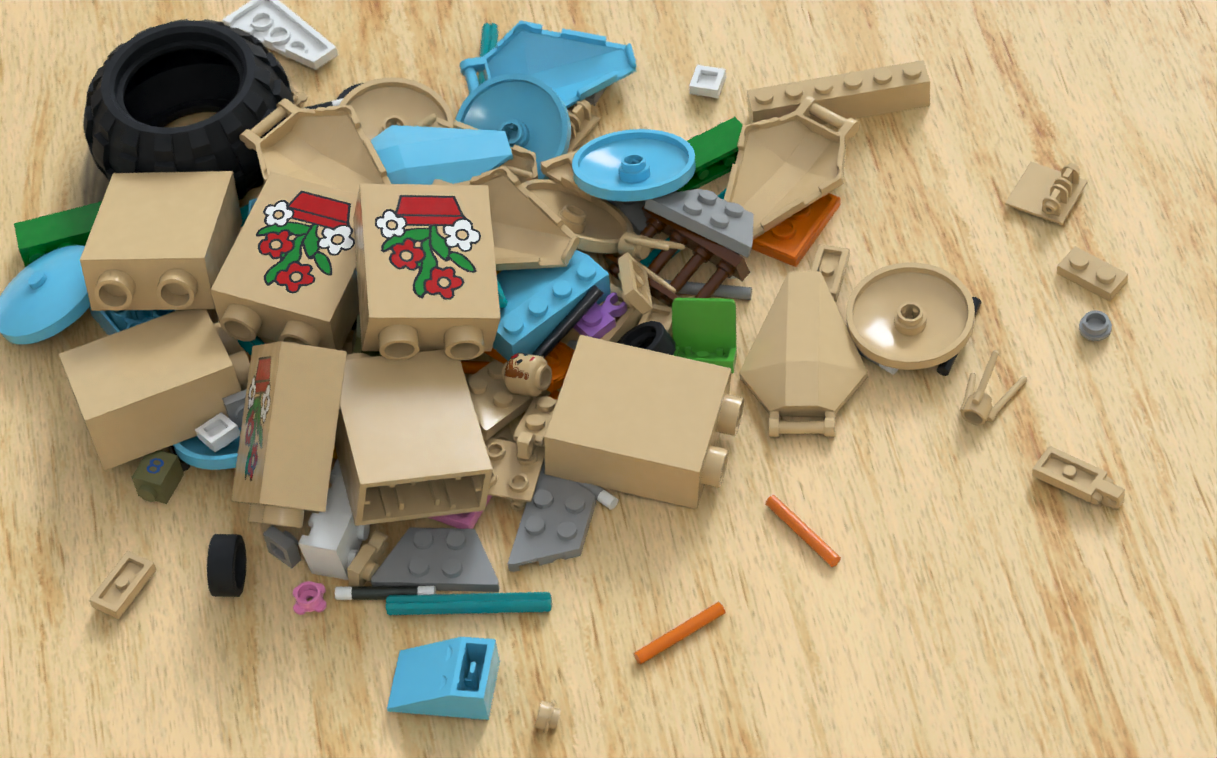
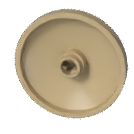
(394, 102)
(595, 223)
(910, 316)

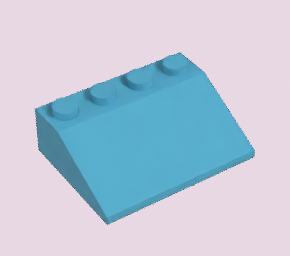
(542, 299)

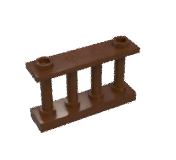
(704, 250)

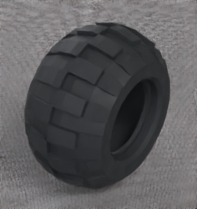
(177, 73)

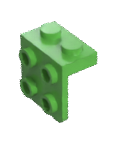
(705, 330)

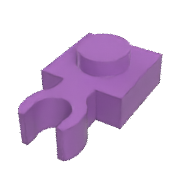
(600, 319)

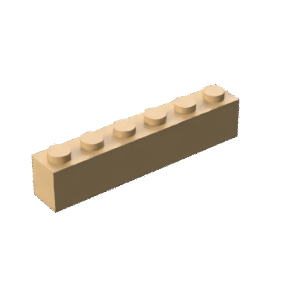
(847, 94)

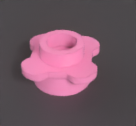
(309, 590)

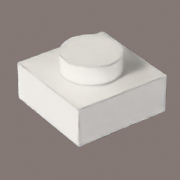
(707, 81)
(218, 432)

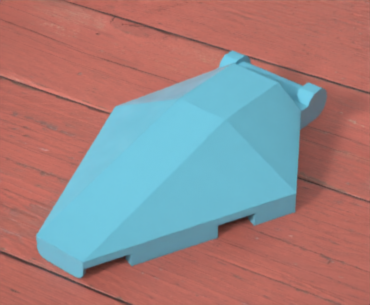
(567, 61)
(434, 153)

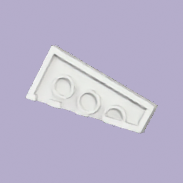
(282, 32)

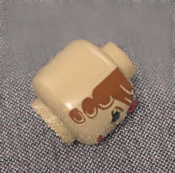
(527, 374)

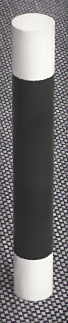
(380, 592)

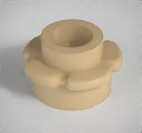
(547, 716)

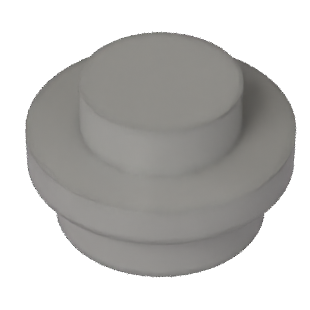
(1095, 326)

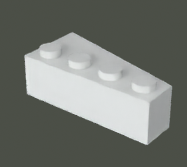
(333, 534)

